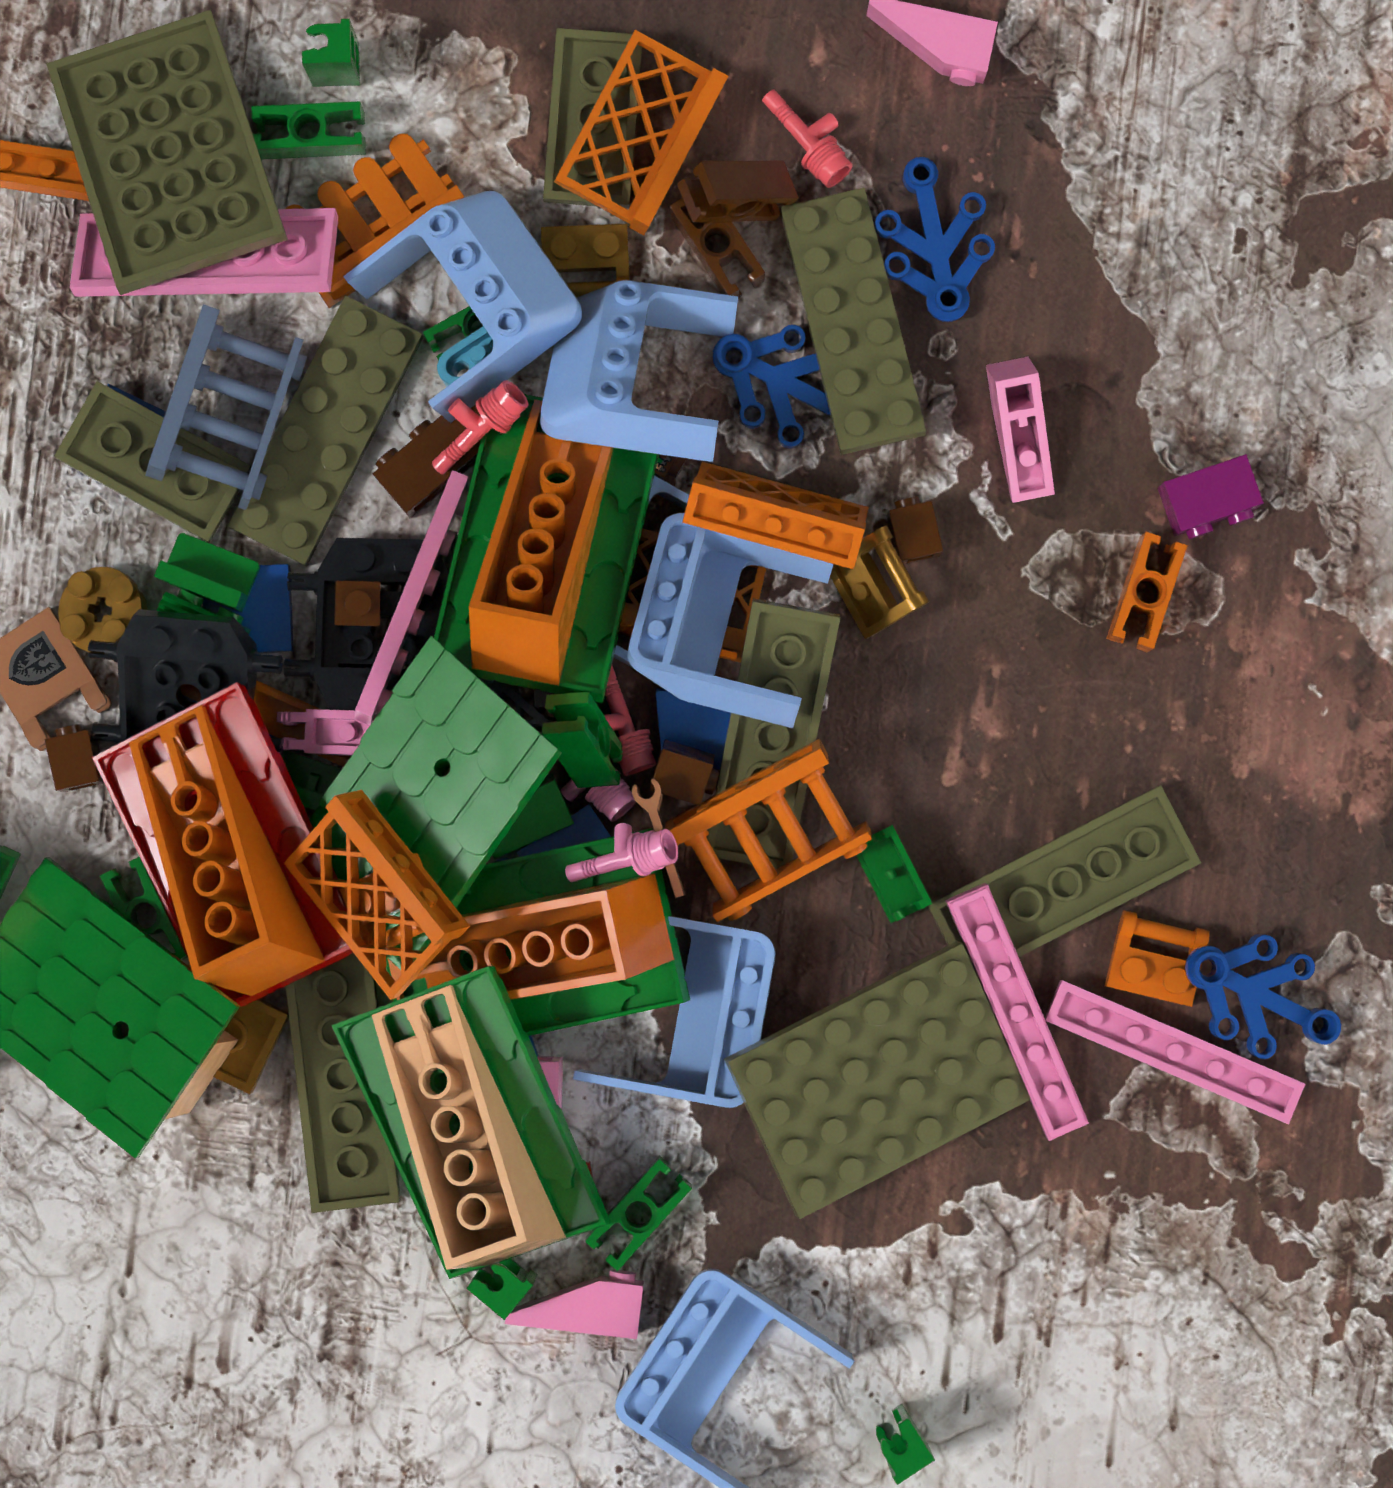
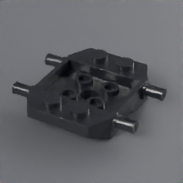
(336, 645)
(172, 650)

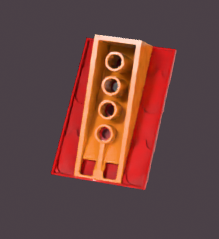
(213, 832)

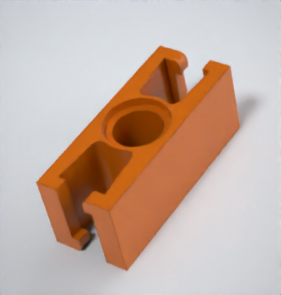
(1163, 583)

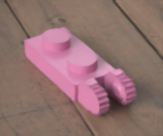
(325, 731)

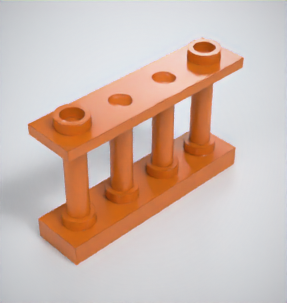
(769, 788)

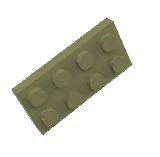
(579, 75)
(114, 445)

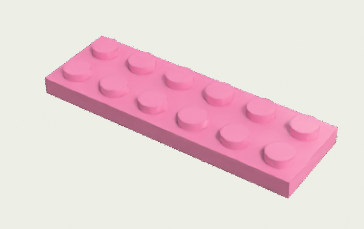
(290, 266)

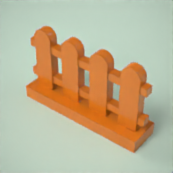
(395, 213)

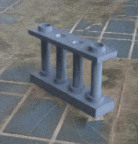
(184, 415)

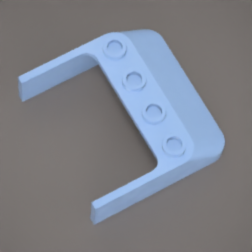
(499, 276)
(598, 362)
(688, 612)
(726, 1011)
(695, 1361)

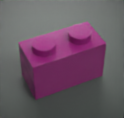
(1210, 496)

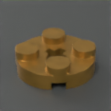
(85, 592)

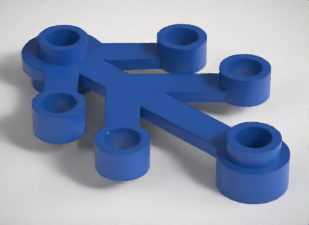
(935, 246)
(779, 379)
(1255, 992)

